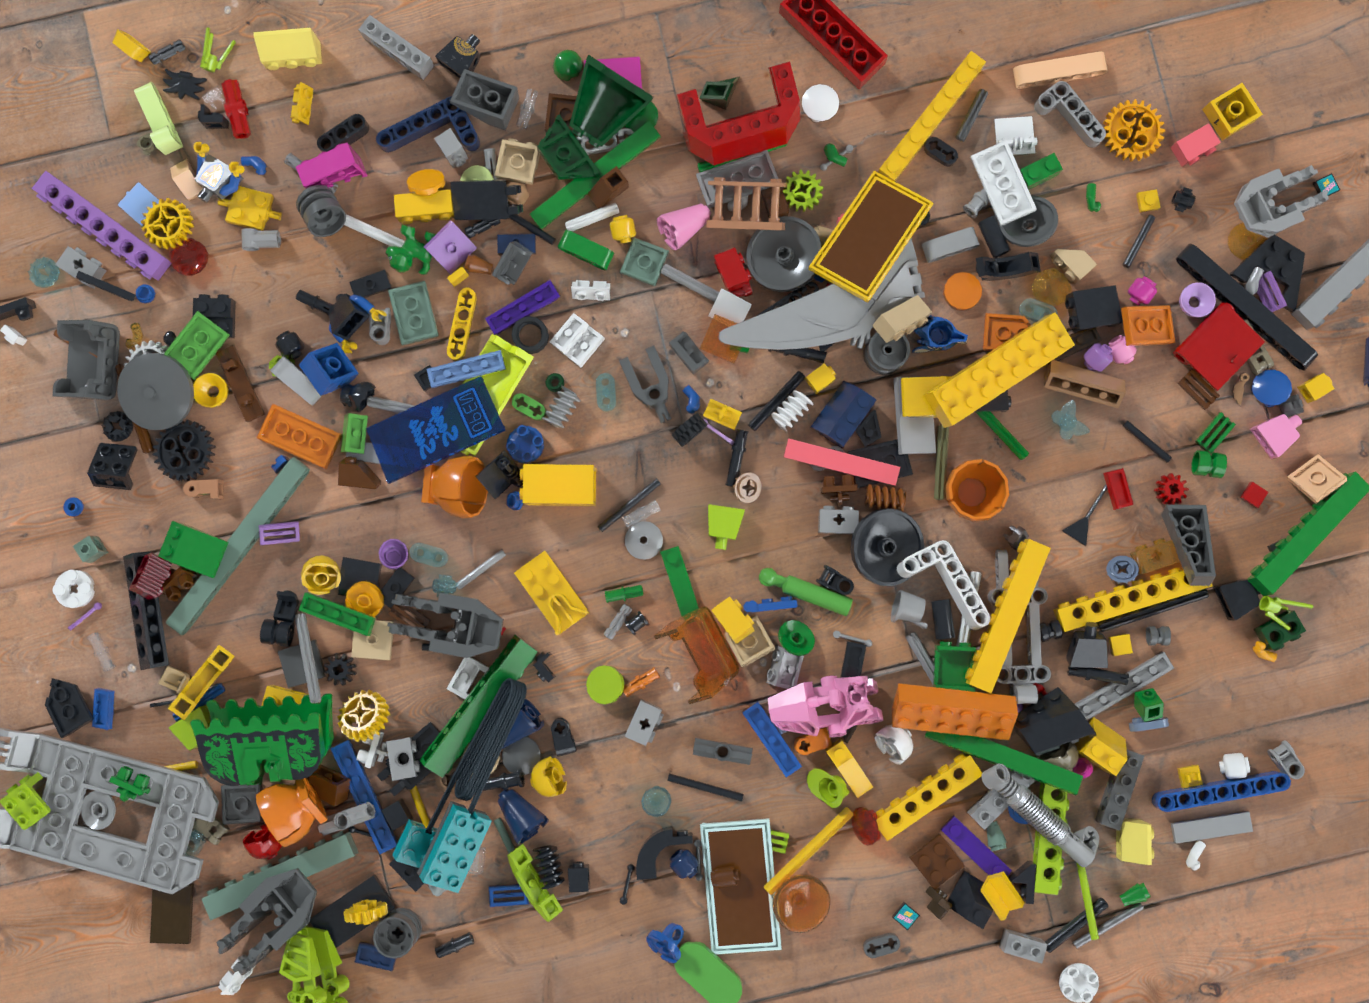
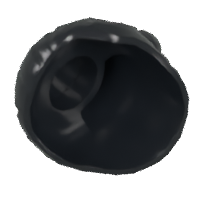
(357, 395)

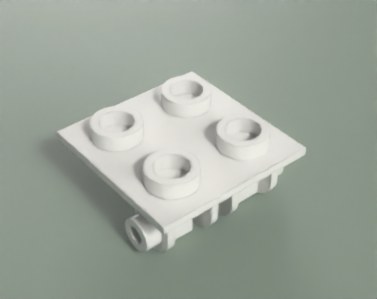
(1018, 133)

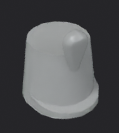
(908, 608)

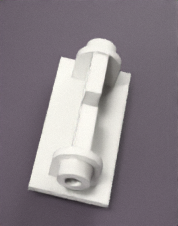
(581, 290)
(232, 982)

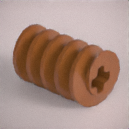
(885, 498)

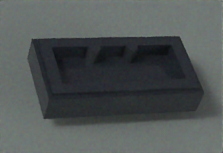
(371, 284)
(396, 584)
(853, 659)
(408, 874)

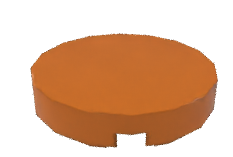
(962, 291)

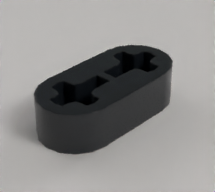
(942, 148)

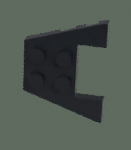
(1282, 260)

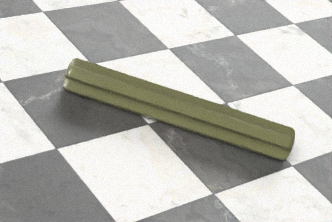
(941, 462)

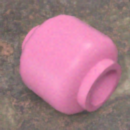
(1121, 352)

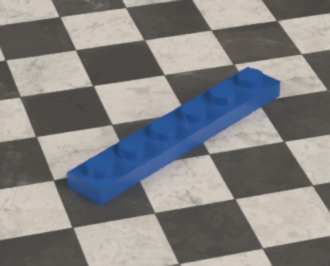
(362, 793)

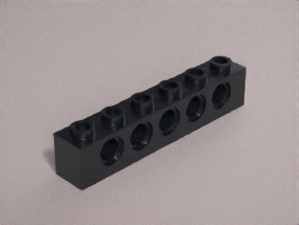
(146, 620)

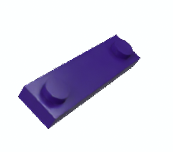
(522, 307)
(974, 847)

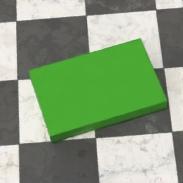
(197, 344)

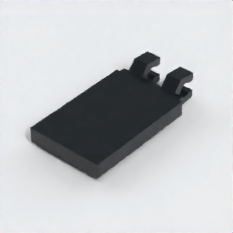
(484, 199)
(423, 739)

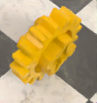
(366, 912)

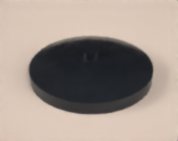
(882, 543)

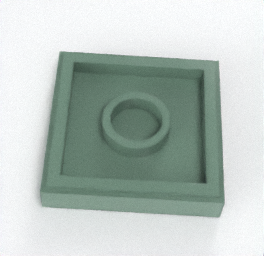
(644, 261)

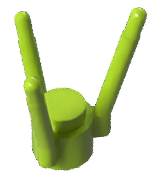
(209, 61)
(1273, 605)

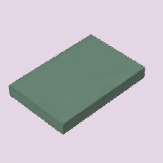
(413, 313)

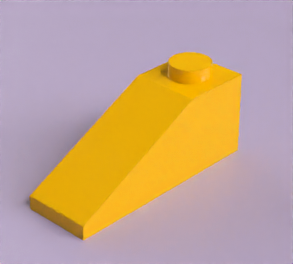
(848, 768)

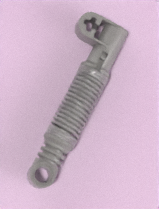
(1079, 845)

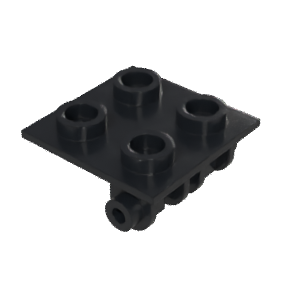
(500, 475)

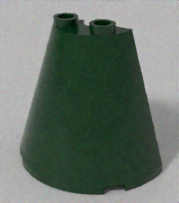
(605, 103)

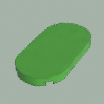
(708, 974)

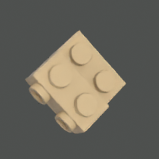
(517, 161)

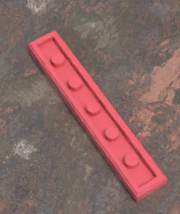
(841, 462)

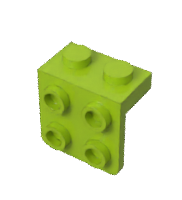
(25, 803)

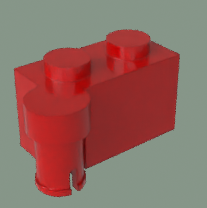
(733, 273)

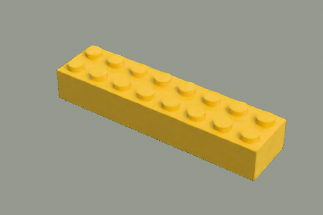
(999, 370)

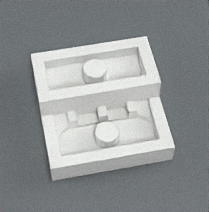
(577, 340)

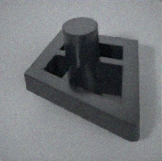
(869, 429)

